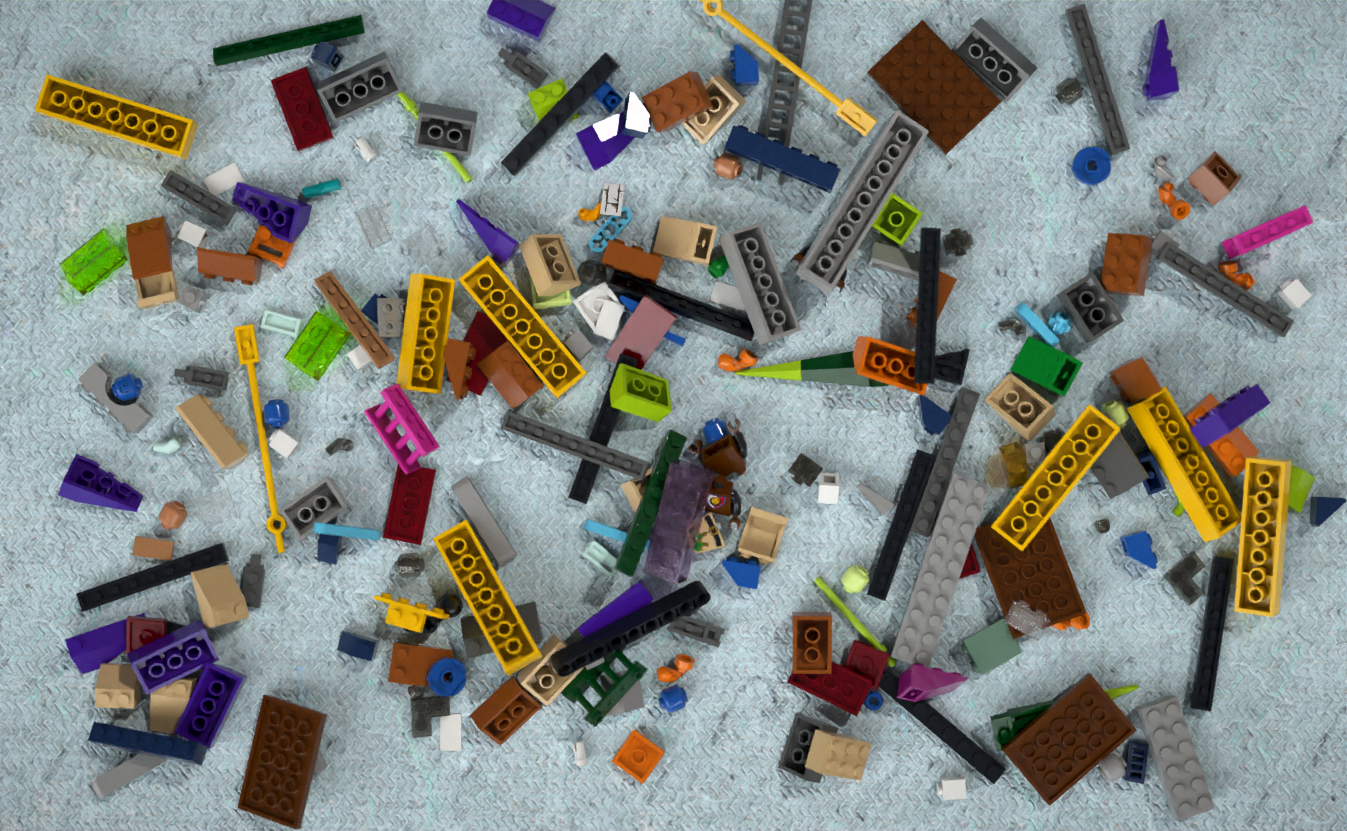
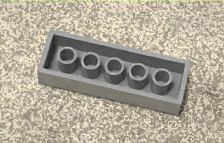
(759, 283)
(1175, 757)

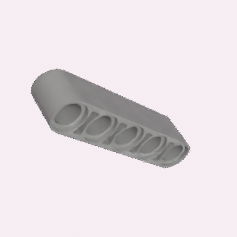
(484, 520)
(124, 773)

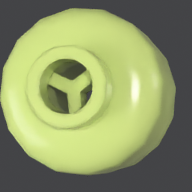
(1116, 411)
(855, 579)

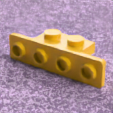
(408, 615)

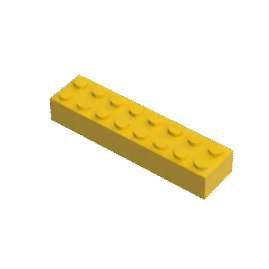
(116, 117)
(522, 327)
(1185, 465)
(1055, 477)
(1262, 536)
(487, 597)

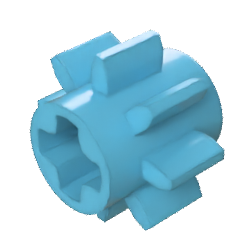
(1059, 322)

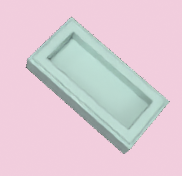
(281, 323)
(601, 558)

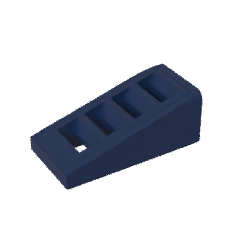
(1143, 763)

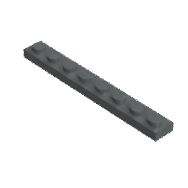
(1097, 79)
(1224, 289)
(575, 445)
(944, 462)

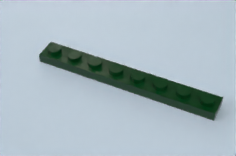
(288, 40)
(649, 505)

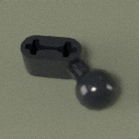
(451, 604)

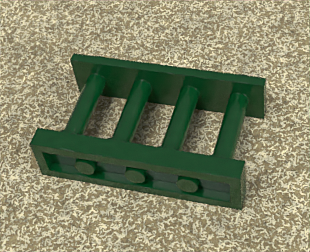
(586, 678)

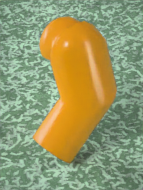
(590, 214)

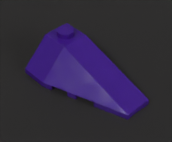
(1160, 77)
(603, 140)
(279, 213)
(497, 241)
(92, 485)
(98, 645)

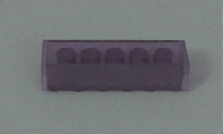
(678, 521)

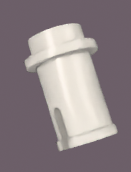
(364, 148)
(579, 753)

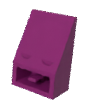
(923, 683)

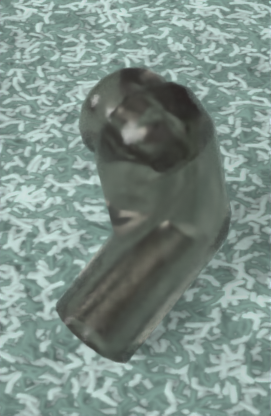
(1014, 326)
(340, 444)

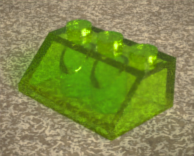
(93, 262)
(317, 345)

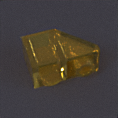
(1014, 464)

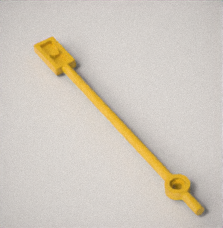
(848, 110)
(248, 355)

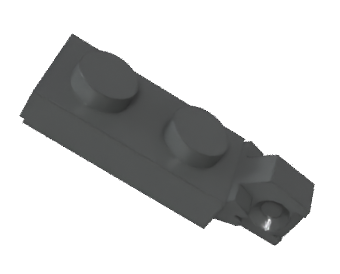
(523, 68)
(204, 377)
(253, 582)

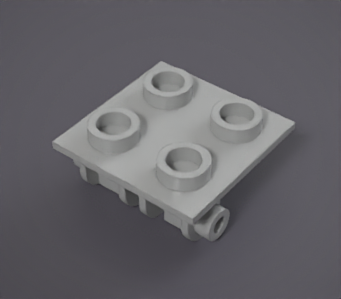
(391, 316)

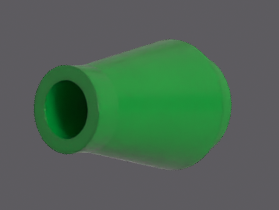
(718, 267)

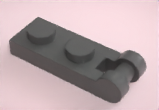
(697, 630)

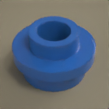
(879, 700)

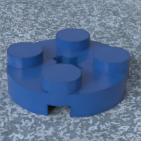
(1080, 167)
(446, 687)

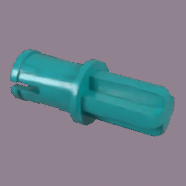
(321, 188)

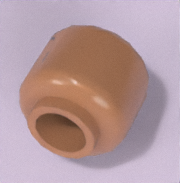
(728, 166)
(172, 515)

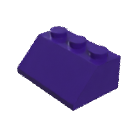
(522, 16)

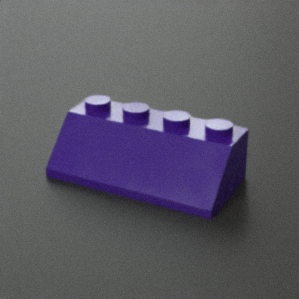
(625, 604)
(172, 656)
(210, 704)

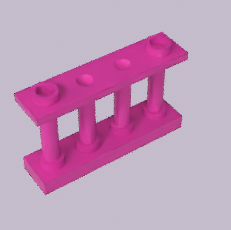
(1267, 232)
(411, 422)

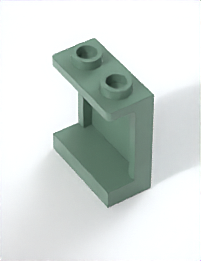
(990, 646)

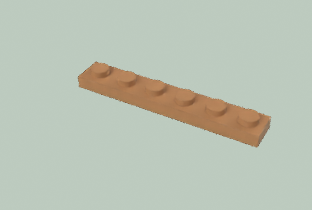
(354, 320)

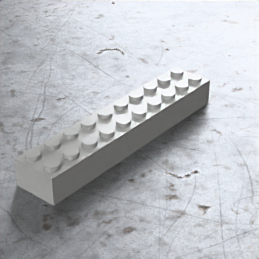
(861, 202)
(939, 570)

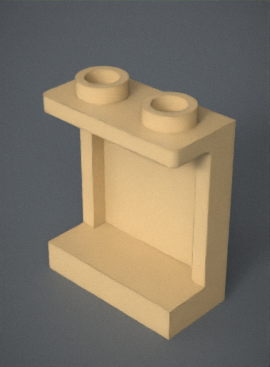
(157, 290)
(761, 535)

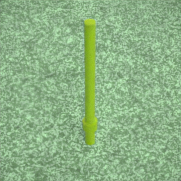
(411, 107)
(852, 618)

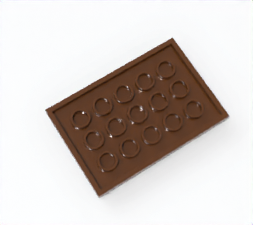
(933, 87)
(1032, 575)
(1068, 739)
(282, 761)

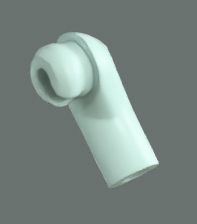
(170, 447)

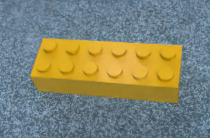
(425, 333)

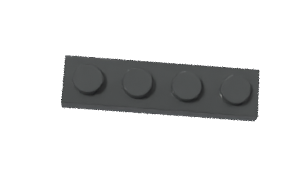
(199, 197)

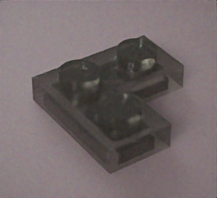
(1181, 577)
(423, 710)

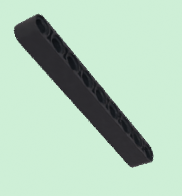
(629, 628)

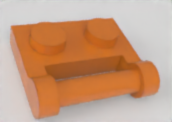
(264, 237)

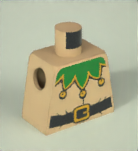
(709, 535)

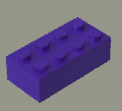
(1229, 414)

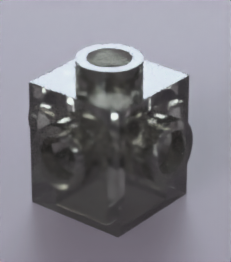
(951, 245)
(805, 470)

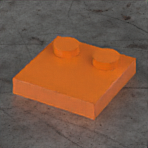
(638, 756)

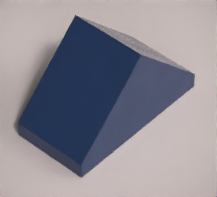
(1322, 508)

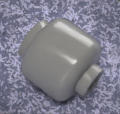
(1112, 767)

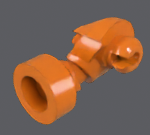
(1178, 208)
(1229, 268)
(731, 364)
(1080, 623)
(669, 675)

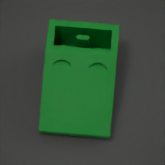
(1046, 366)

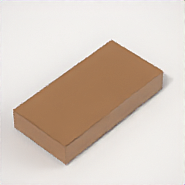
(153, 548)

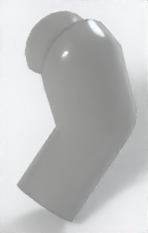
(1160, 168)

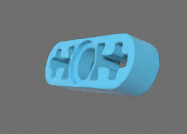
(597, 237)
(1037, 325)

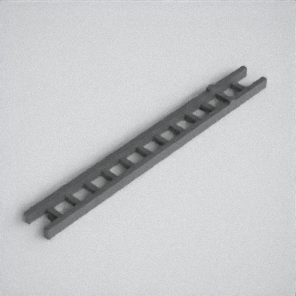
(803, 34)

